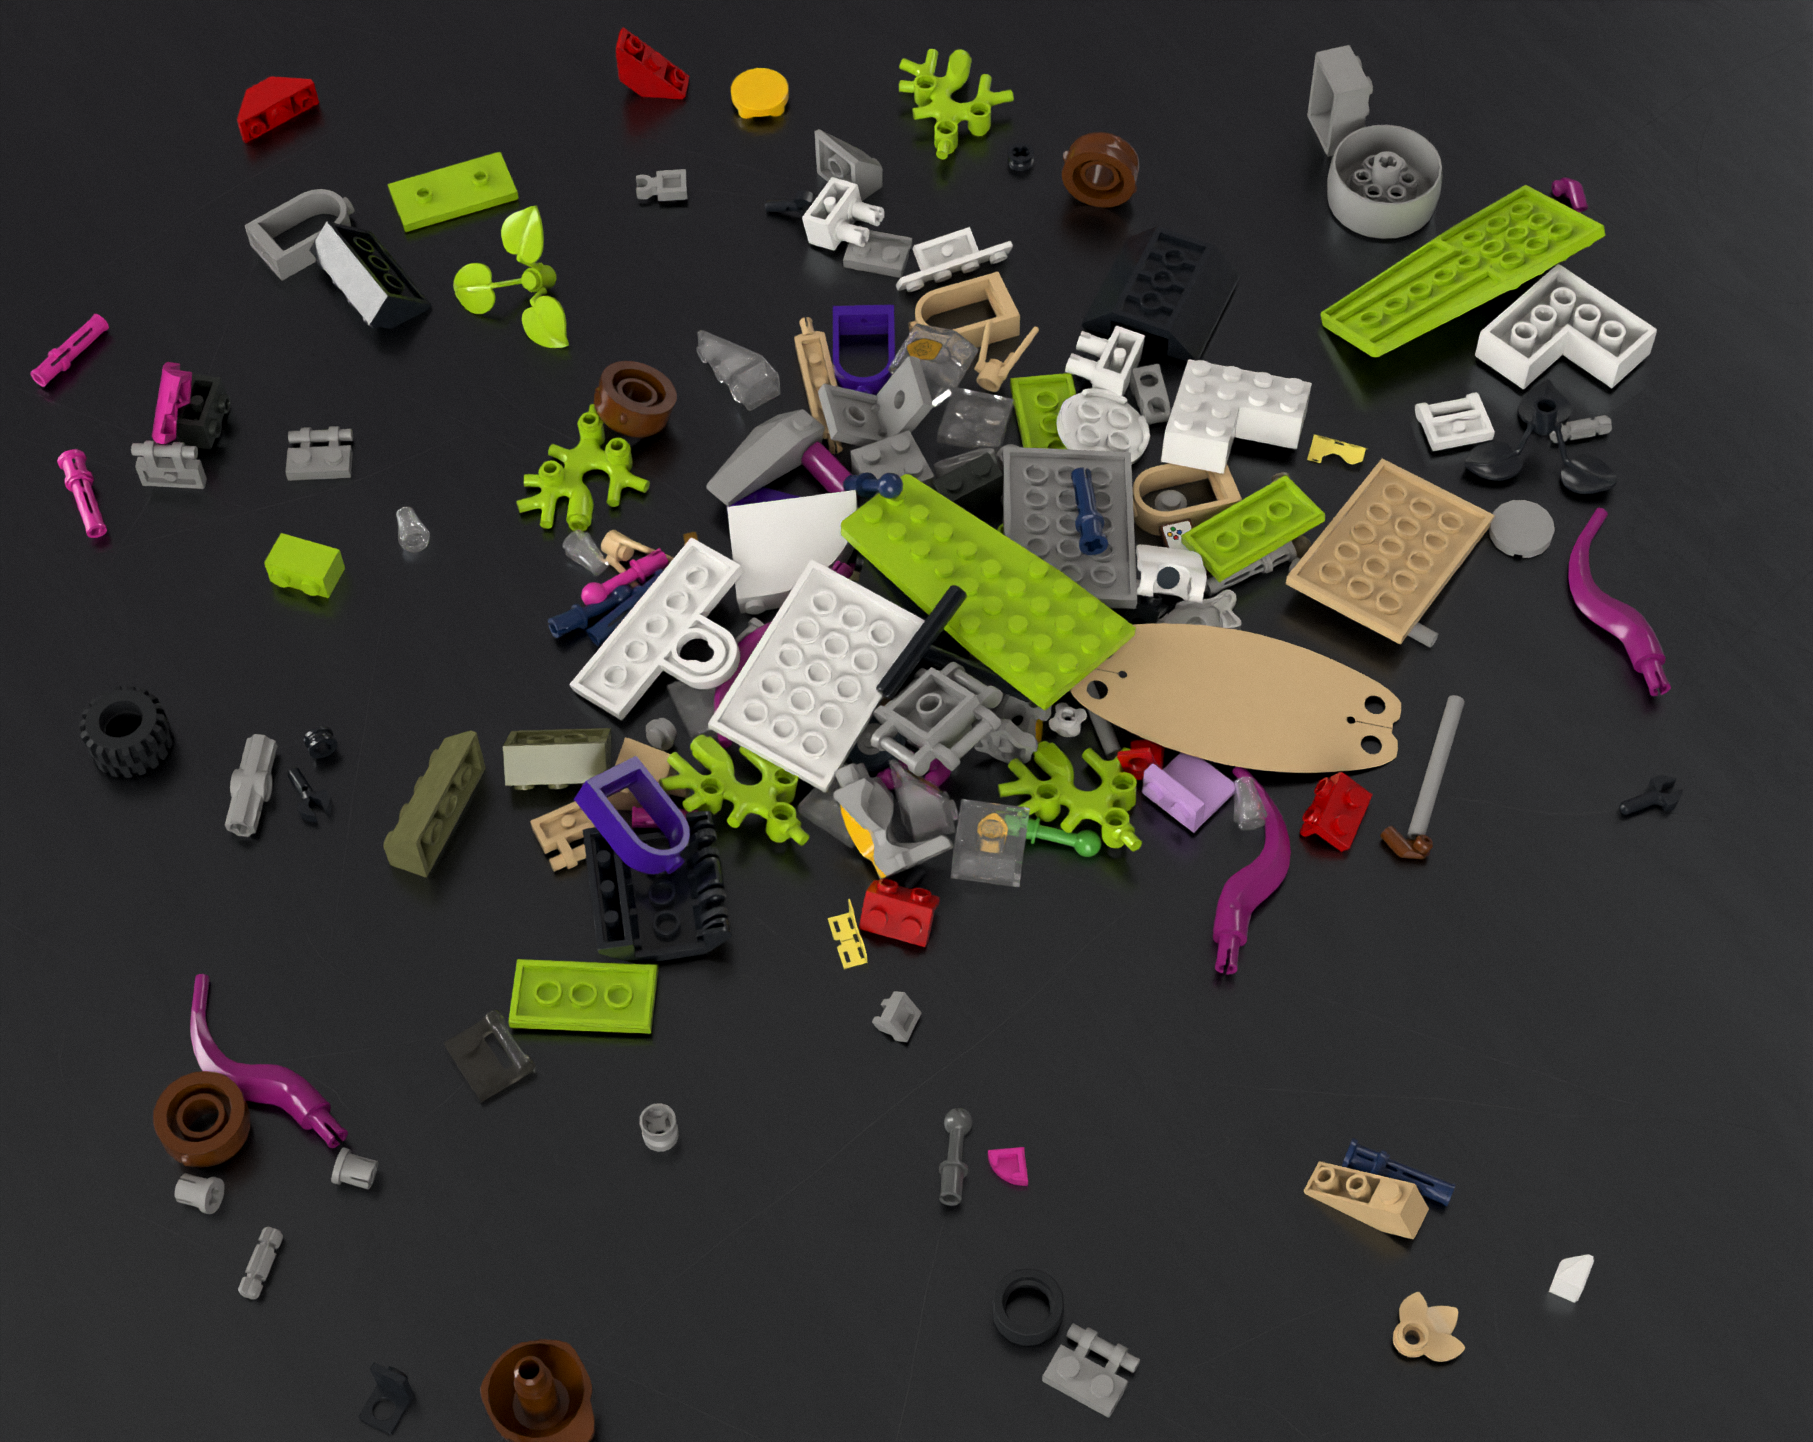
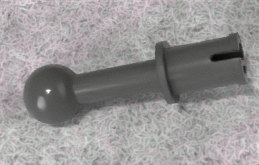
(957, 1123)

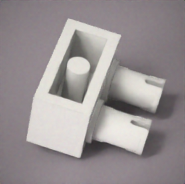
(834, 213)
(1116, 360)

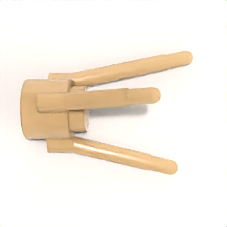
(995, 372)
(620, 548)

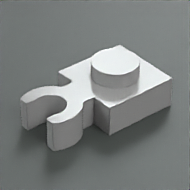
(667, 185)

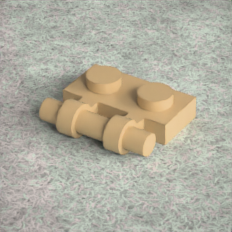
(559, 829)

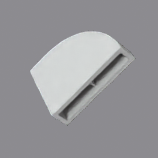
(779, 540)

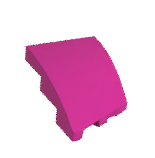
(173, 394)

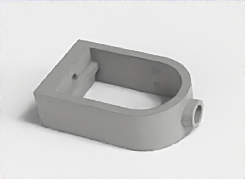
(308, 204)

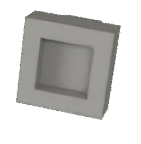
(898, 1016)

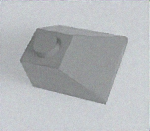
(847, 163)

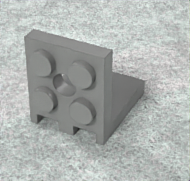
(868, 418)

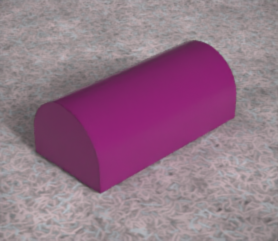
(825, 468)

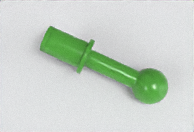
(1086, 842)

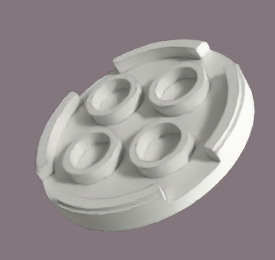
(1102, 423)

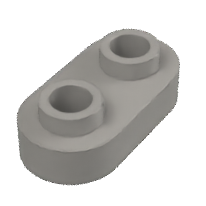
(947, 465)

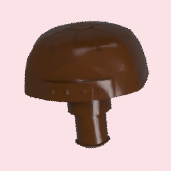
(540, 1394)

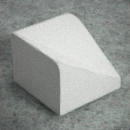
(1572, 1277)

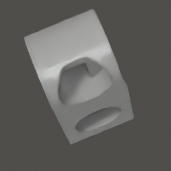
(1150, 394)

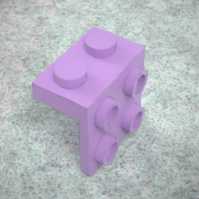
(1187, 789)

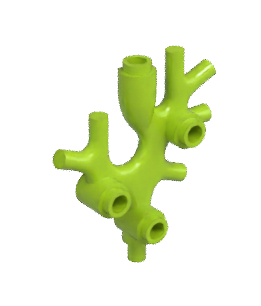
(935, 100)
(587, 456)
(767, 798)
(1104, 805)

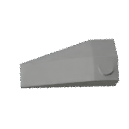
(766, 455)

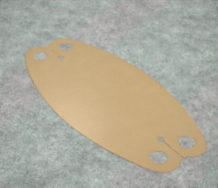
(1242, 700)

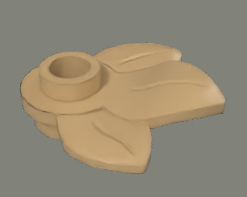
(1430, 1326)

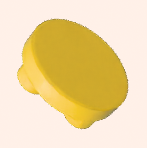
(759, 93)

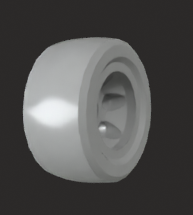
(1392, 162)

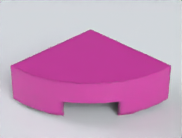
(1009, 1165)

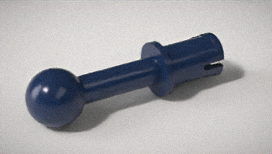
(867, 485)
(579, 616)

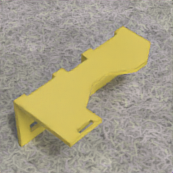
(1322, 447)
(847, 940)

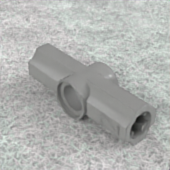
(251, 785)

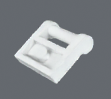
(1455, 428)

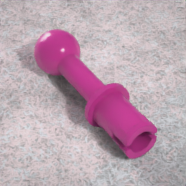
(640, 569)

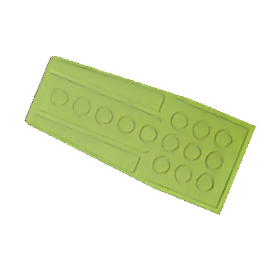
(1461, 270)
(1018, 609)

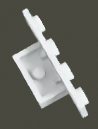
(948, 255)

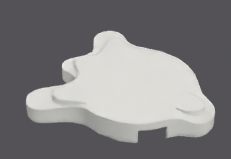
(1211, 612)

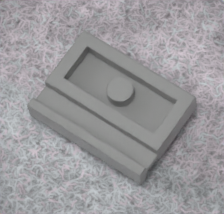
(882, 254)

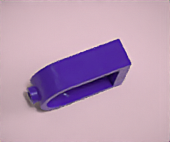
(863, 321)
(615, 830)

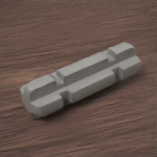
(1584, 428)
(260, 1263)

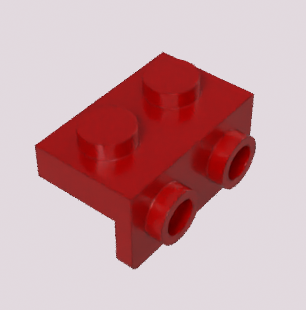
(1336, 810)
(898, 912)

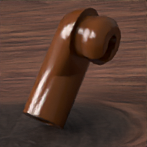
(1406, 848)

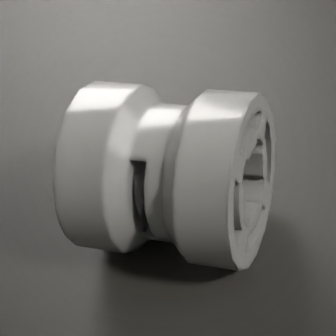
(659, 1119)

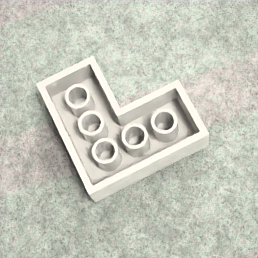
(1565, 319)
(1230, 403)

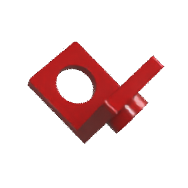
(1142, 755)

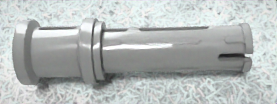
(1264, 565)

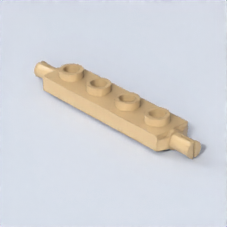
(815, 370)

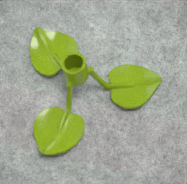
(521, 236)

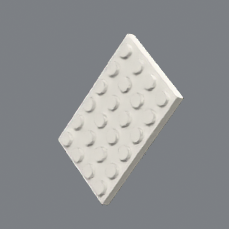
(815, 675)

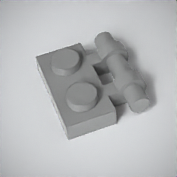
(319, 462)
(178, 471)
(1086, 1380)

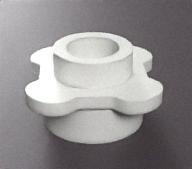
(1067, 728)

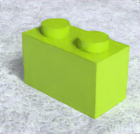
(304, 565)

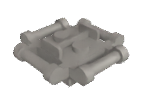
(937, 717)

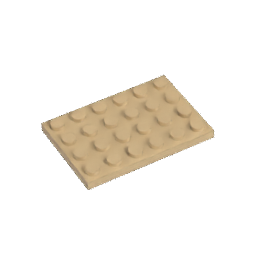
(1390, 550)

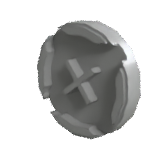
(1521, 528)

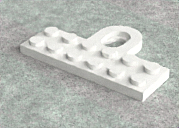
(658, 628)

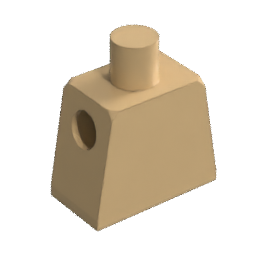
(656, 764)

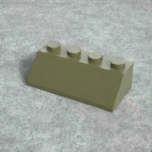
(436, 804)

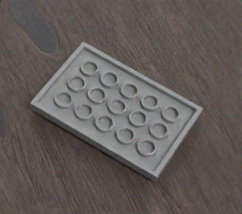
(1043, 513)

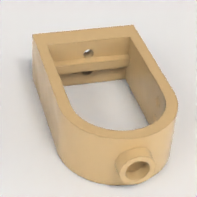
(971, 291)
(1173, 475)

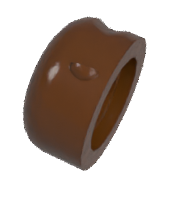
(1101, 169)
(634, 399)
(188, 1100)

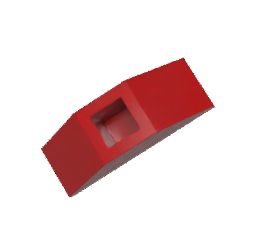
(647, 70)
(274, 103)

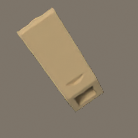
(1370, 1198)

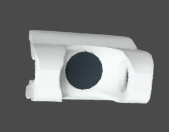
(1170, 572)

